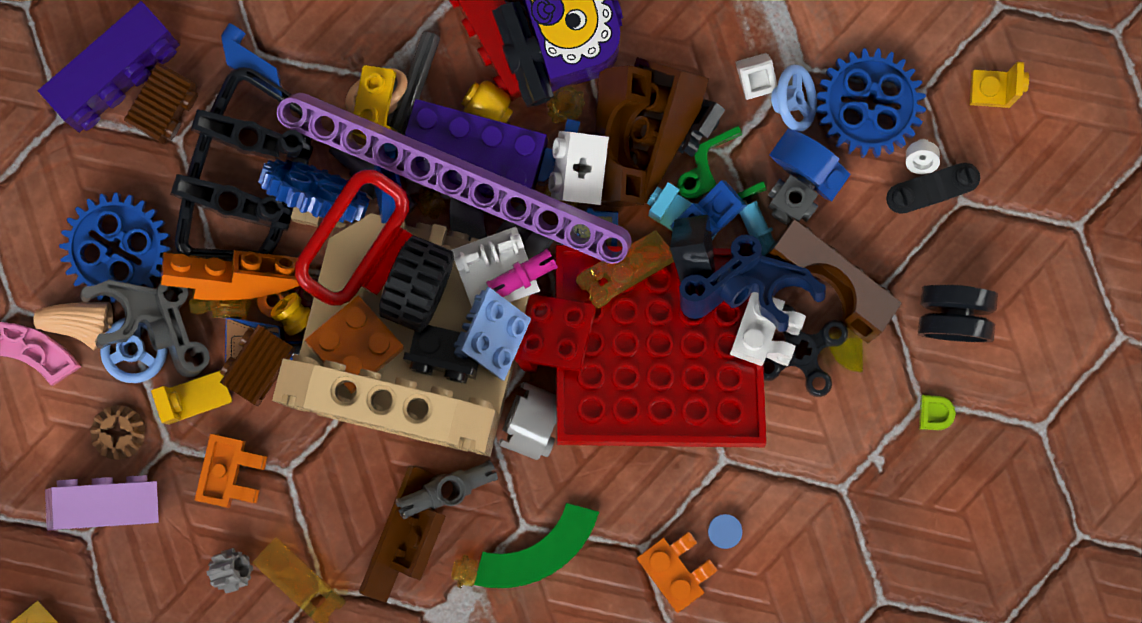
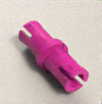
(523, 274)

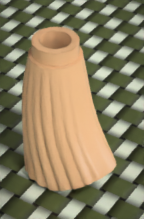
(76, 320)

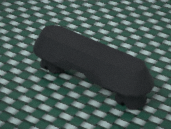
(933, 188)

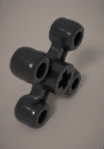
(809, 364)

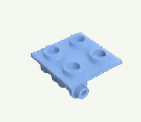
(493, 333)

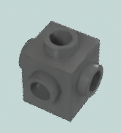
(786, 211)

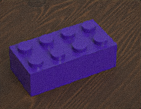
(109, 68)
(480, 141)

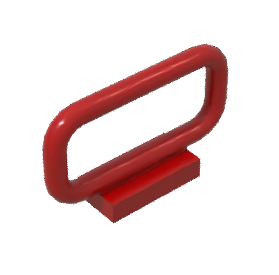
(379, 259)

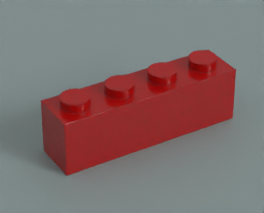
(481, 23)

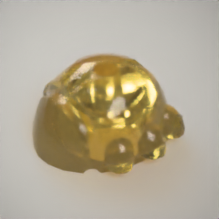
(566, 104)

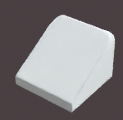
(756, 75)

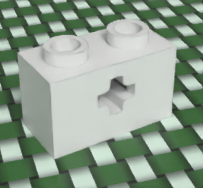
(590, 154)

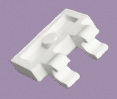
(756, 334)

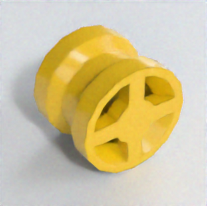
(291, 314)

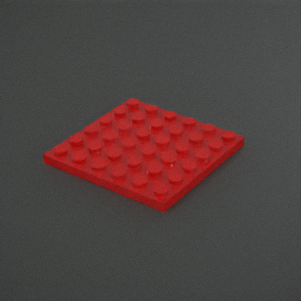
(654, 370)

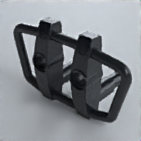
(226, 130)

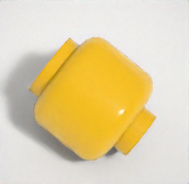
(487, 102)

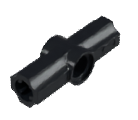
(523, 54)

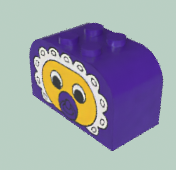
(575, 37)

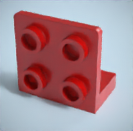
(555, 334)

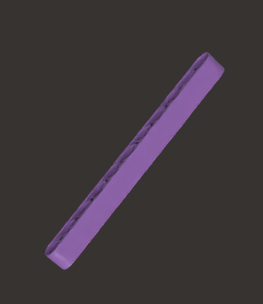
(437, 178)

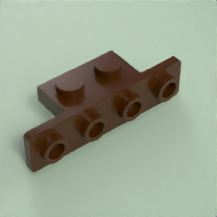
(403, 543)

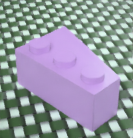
(101, 503)

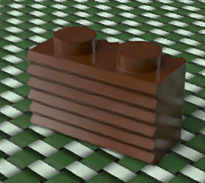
(162, 104)
(256, 364)

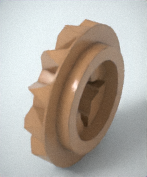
(127, 444)

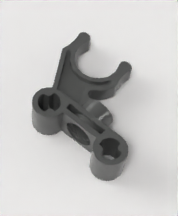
(159, 315)

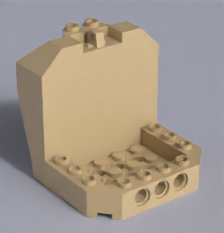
(396, 396)

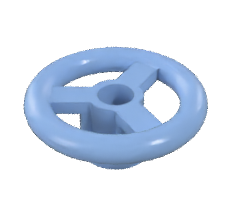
(791, 97)
(121, 354)

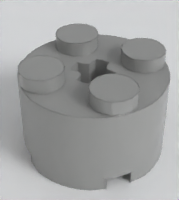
(531, 423)

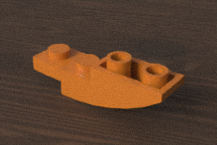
(245, 277)

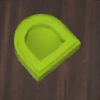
(935, 413)

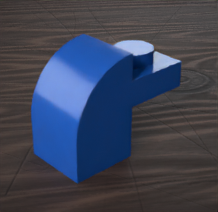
(811, 160)

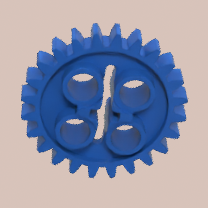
(873, 73)
(309, 189)
(130, 221)

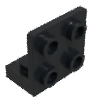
(434, 350)

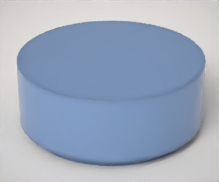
(725, 531)

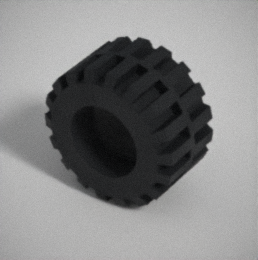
(416, 283)

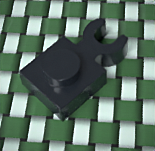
(703, 125)

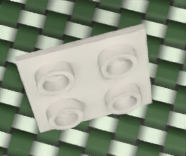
(490, 258)

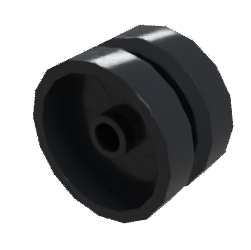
(957, 309)

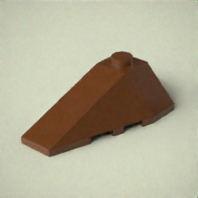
(666, 121)

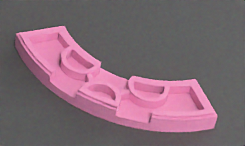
(38, 351)

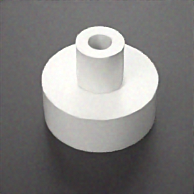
(922, 157)

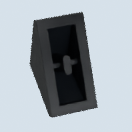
(692, 247)

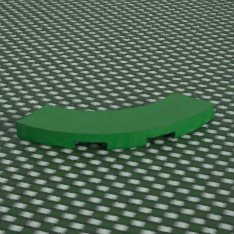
(541, 559)

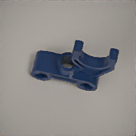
(743, 275)

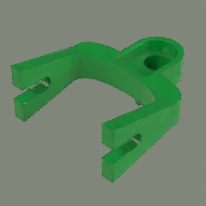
(702, 174)

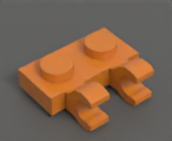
(221, 470)
(671, 575)

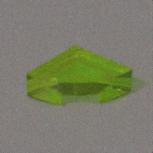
(849, 354)

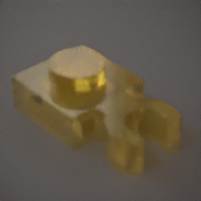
(221, 308)

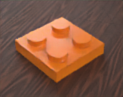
(356, 340)

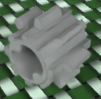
(229, 570)

